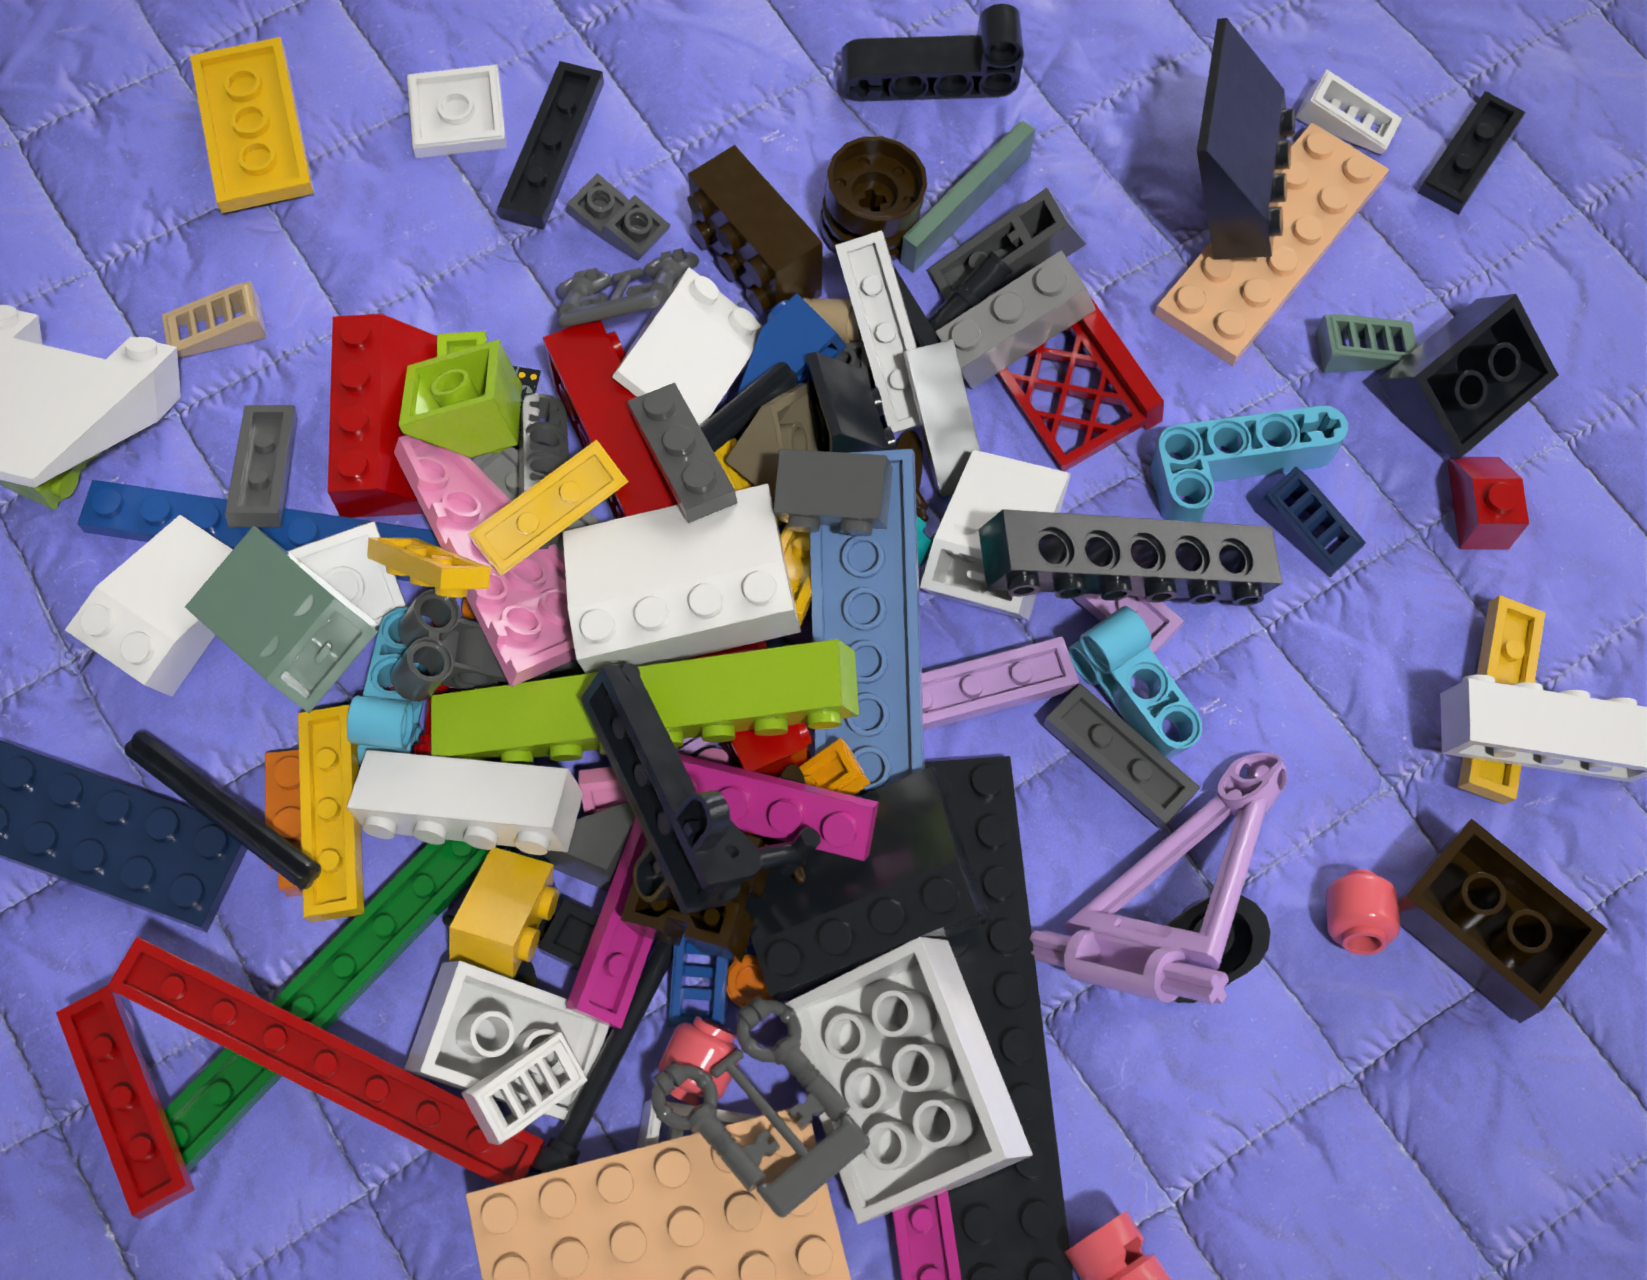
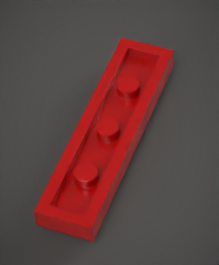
(125, 1103)

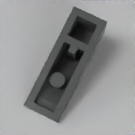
(1020, 239)

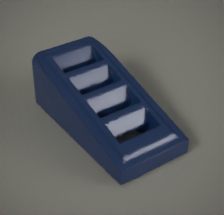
(1322, 511)

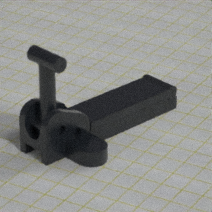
(690, 835)

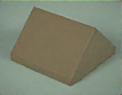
(778, 425)

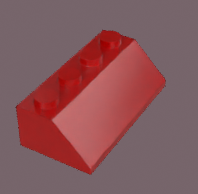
(365, 411)

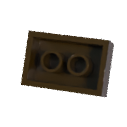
(753, 232)
(1498, 922)

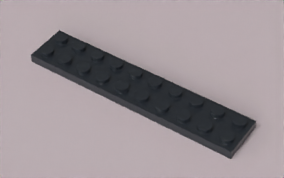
(1016, 1217)

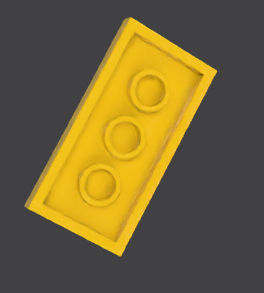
(251, 125)

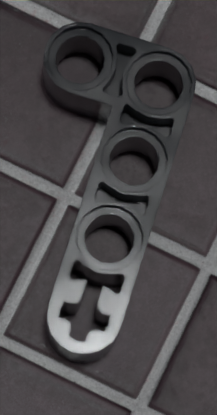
(938, 65)

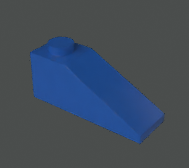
(787, 337)

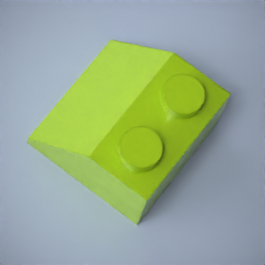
(464, 401)

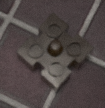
(713, 931)

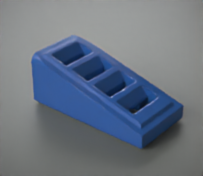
(679, 992)

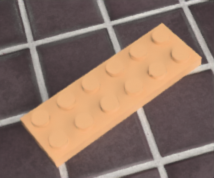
(1233, 299)

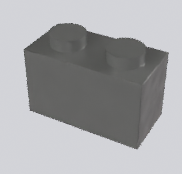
(833, 491)

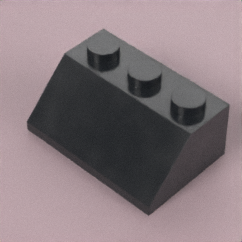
(1470, 375)

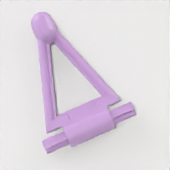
(1158, 958)

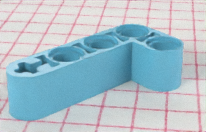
(1305, 437)

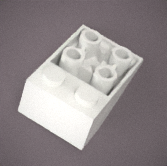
(984, 489)

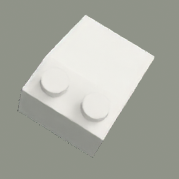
(693, 341)
(140, 609)
(487, 1020)

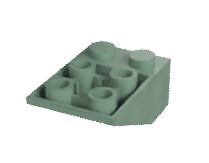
(282, 619)

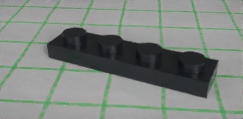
(551, 144)

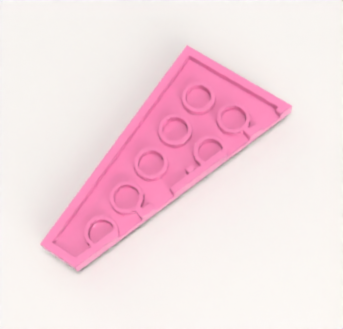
(526, 607)

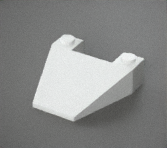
(74, 405)

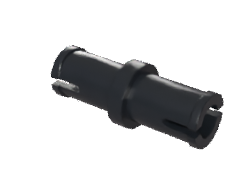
(972, 290)

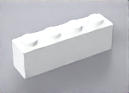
(1544, 728)
(466, 801)

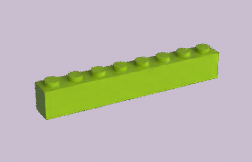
(693, 698)

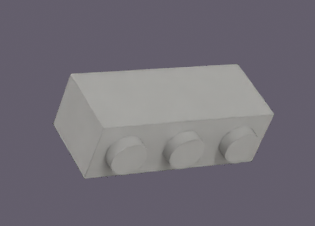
(1018, 318)

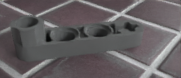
(552, 432)

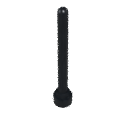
(563, 1151)

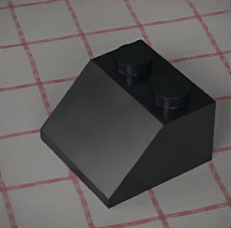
(846, 407)

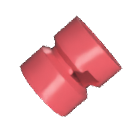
(1115, 1254)

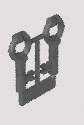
(584, 306)
(814, 1166)

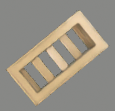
(232, 332)

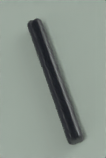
(223, 811)

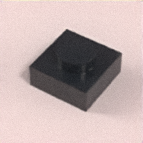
(569, 934)

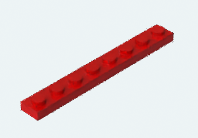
(318, 1061)

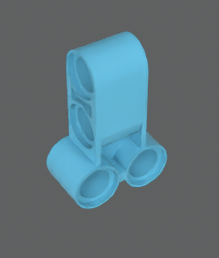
(1120, 651)
(382, 717)

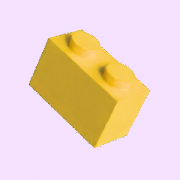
(503, 913)

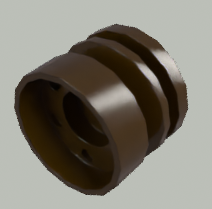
(870, 189)

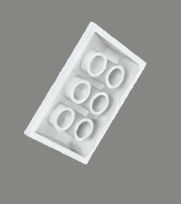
(677, 589)
(916, 1077)

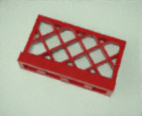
(1117, 369)

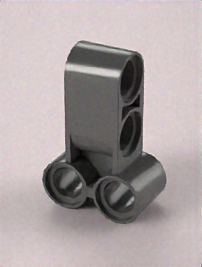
(452, 652)

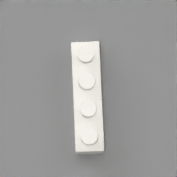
(881, 324)

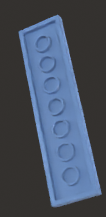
(870, 601)

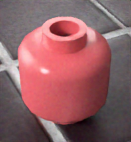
(1362, 912)
(703, 1046)

